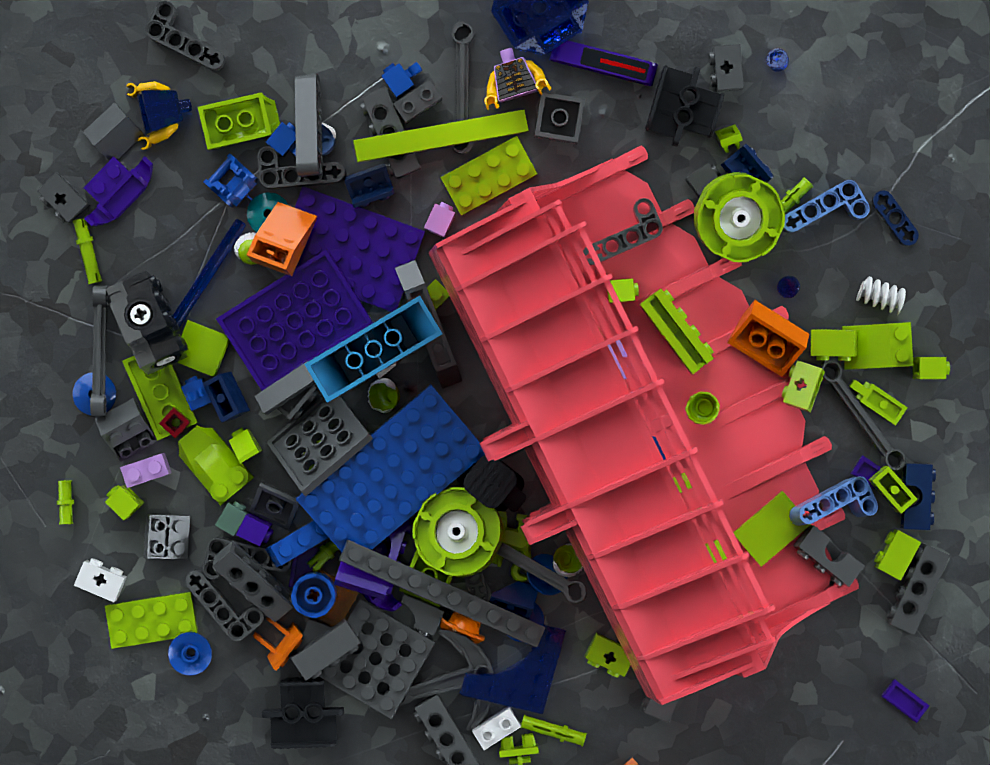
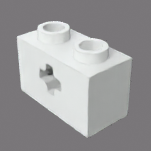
(87, 580)
(496, 727)

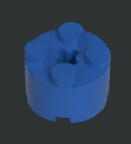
(309, 606)

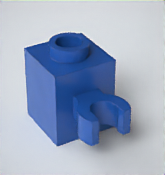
(400, 80)
(283, 139)
(195, 393)

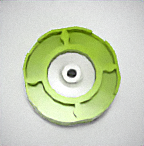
(759, 223)
(436, 533)

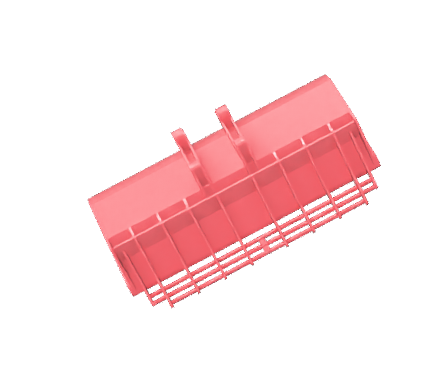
(544, 339)

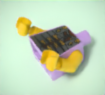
(514, 79)

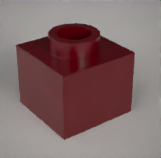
(167, 424)

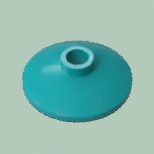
(259, 205)

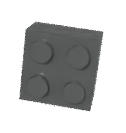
(559, 118)

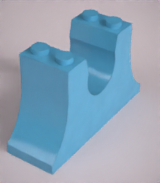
(373, 349)

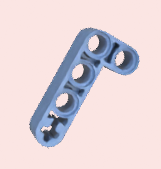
(821, 209)
(830, 502)

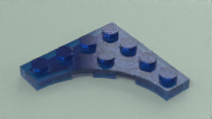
(525, 682)

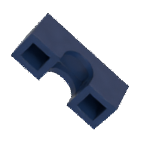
(919, 515)

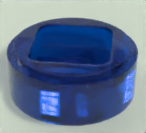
(777, 59)
(788, 286)

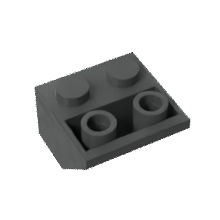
(126, 430)

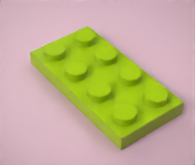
(488, 175)
(159, 395)
(150, 619)

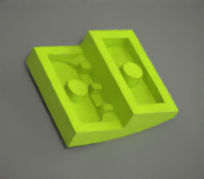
(205, 348)

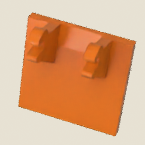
(279, 655)

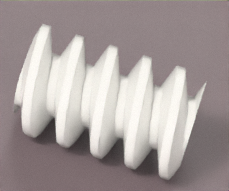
(881, 294)

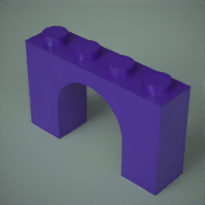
(362, 582)

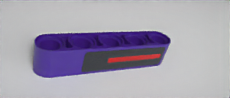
(605, 62)

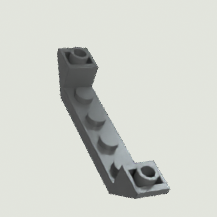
(439, 348)

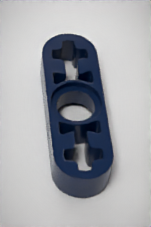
(900, 234)

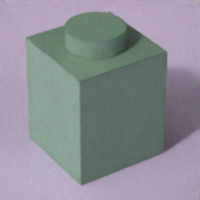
(232, 517)

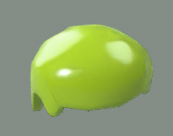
(702, 408)

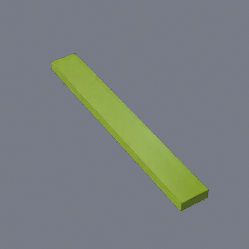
(440, 136)

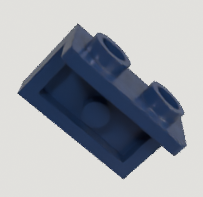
(746, 161)
(369, 186)

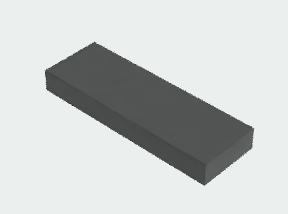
(284, 389)

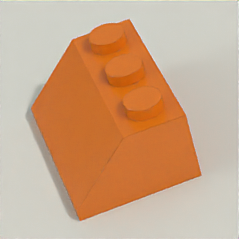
(769, 338)

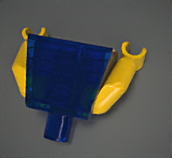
(159, 110)

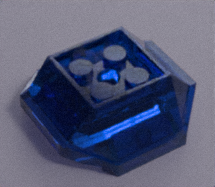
(540, 31)

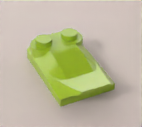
(238, 120)
(213, 463)

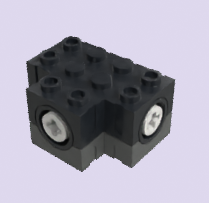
(146, 322)

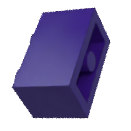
(255, 529)

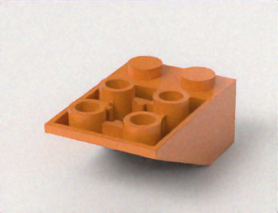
(282, 238)

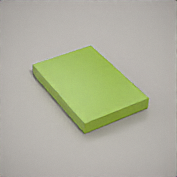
(769, 529)

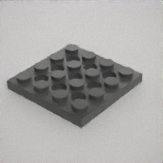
(315, 453)
(410, 665)

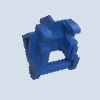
(238, 186)

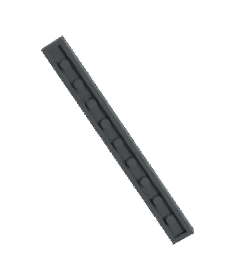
(441, 593)

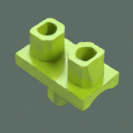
(508, 749)

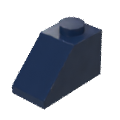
(516, 598)

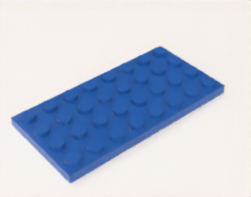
(394, 473)

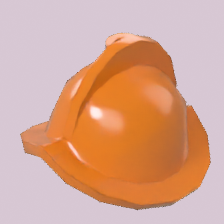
(464, 626)

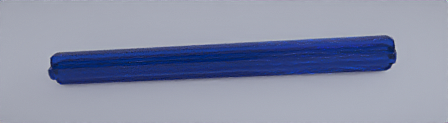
(208, 271)

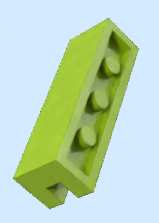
(676, 331)

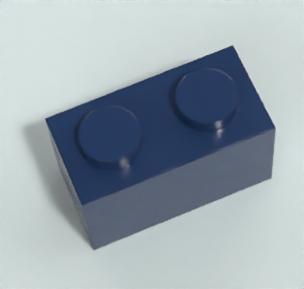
(226, 396)

